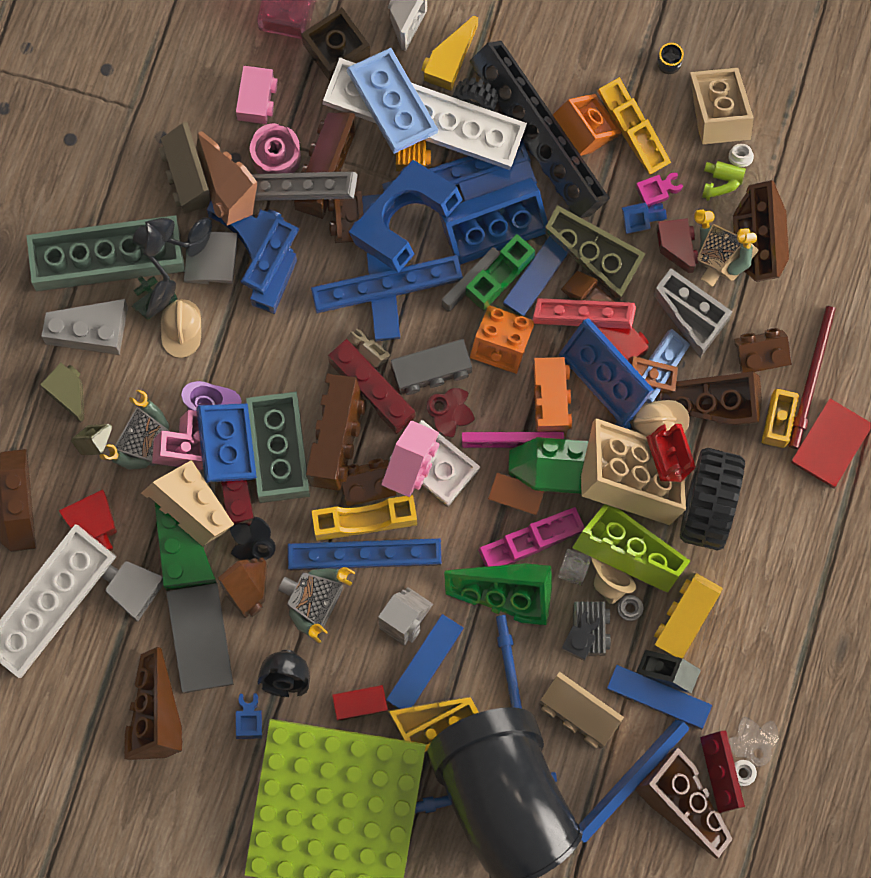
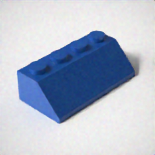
(495, 220)

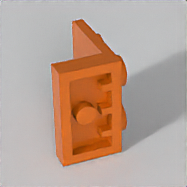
(502, 339)

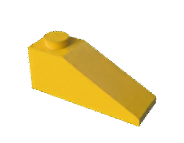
(448, 57)

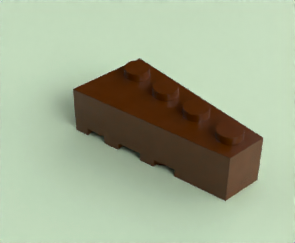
(336, 432)

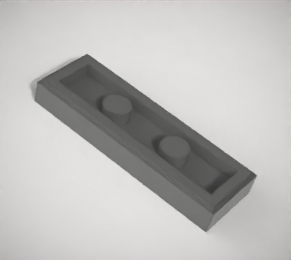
(458, 291)

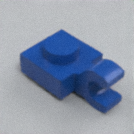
(639, 216)

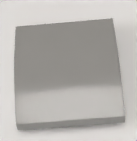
(215, 261)

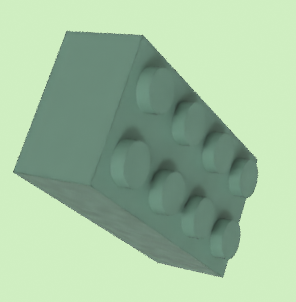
(278, 447)

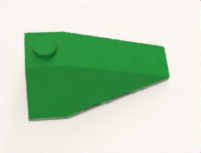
(511, 589)

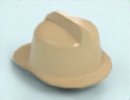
(181, 328)
(659, 413)
(612, 582)

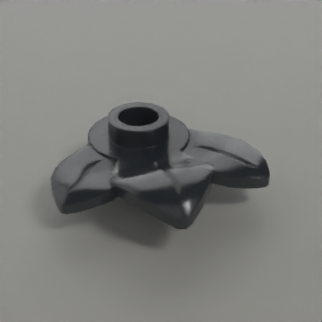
(250, 537)

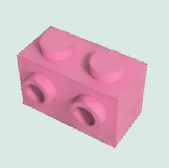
(255, 95)

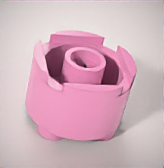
(277, 138)

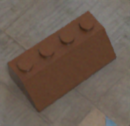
(328, 155)

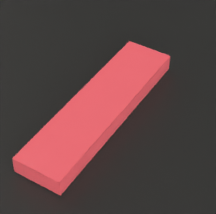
(575, 311)

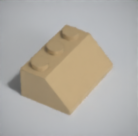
(580, 711)

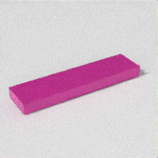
(503, 439)

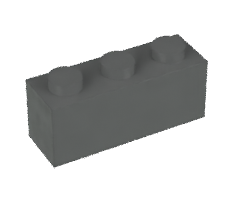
(431, 367)

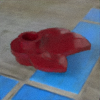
(454, 412)

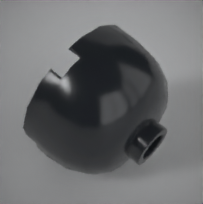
(284, 673)

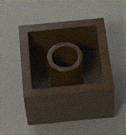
(335, 39)

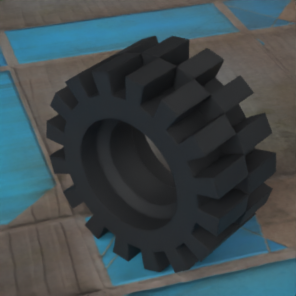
(477, 91)

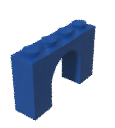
(412, 186)

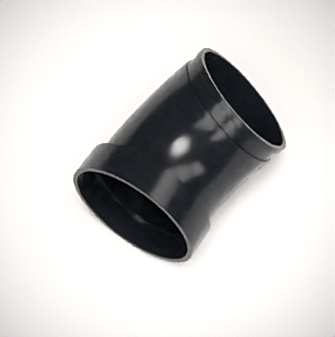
(505, 793)

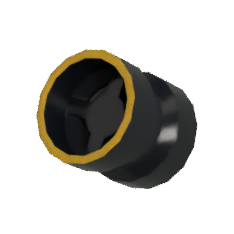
(670, 52)

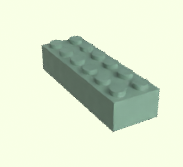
(97, 255)

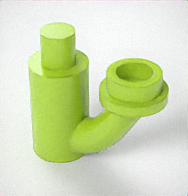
(723, 171)

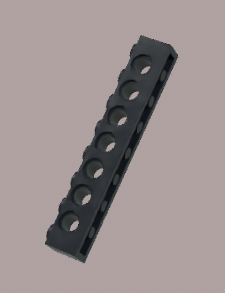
(550, 136)

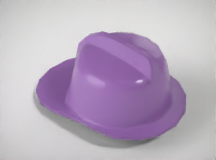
(207, 394)

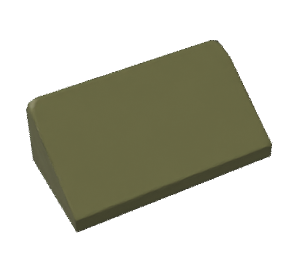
(92, 439)

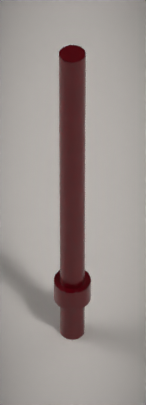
(800, 422)

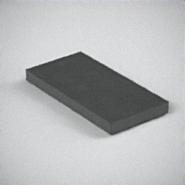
(200, 638)

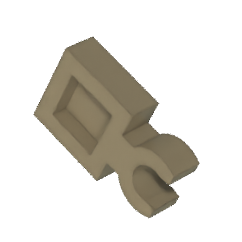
(369, 349)

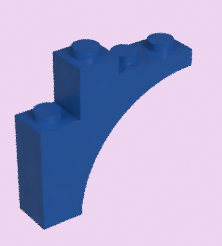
(252, 233)

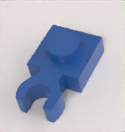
(248, 721)

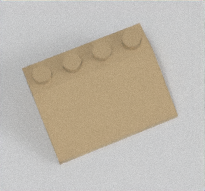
(624, 475)

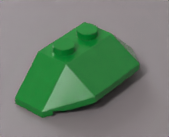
(549, 464)

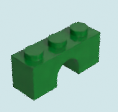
(501, 273)

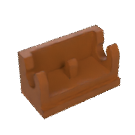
(515, 494)

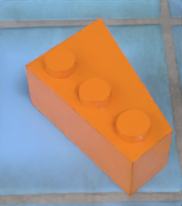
(552, 395)

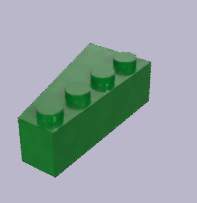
(182, 557)

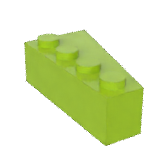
(631, 548)

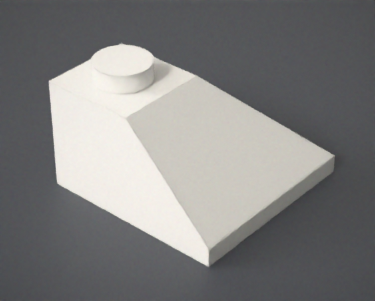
(406, 18)

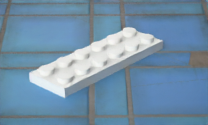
(51, 598)

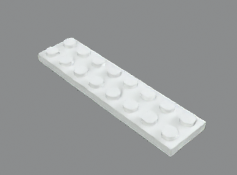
(459, 123)

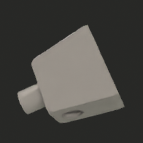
(132, 587)

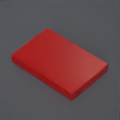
(832, 443)

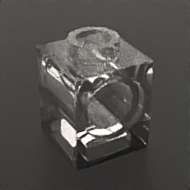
(574, 567)

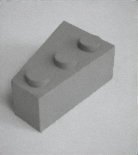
(691, 310)
(87, 327)
(403, 615)

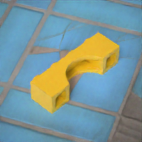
(383, 516)

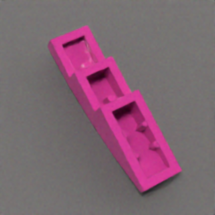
(532, 539)

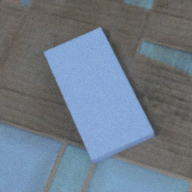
(392, 100)

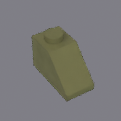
(66, 389)

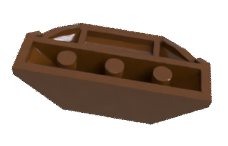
(766, 216)
(16, 507)

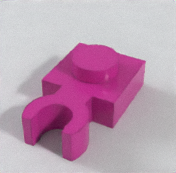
(655, 190)

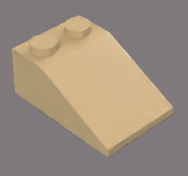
(721, 106)

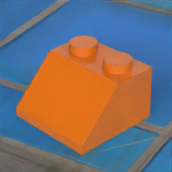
(587, 123)

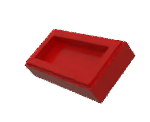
(360, 702)

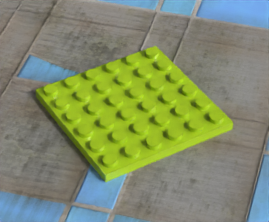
(333, 804)

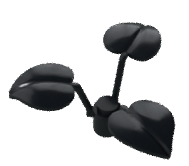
(152, 240)

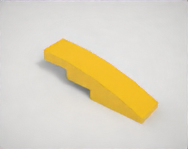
(633, 125)

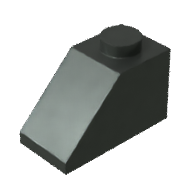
(669, 671)

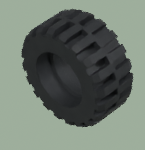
(712, 499)

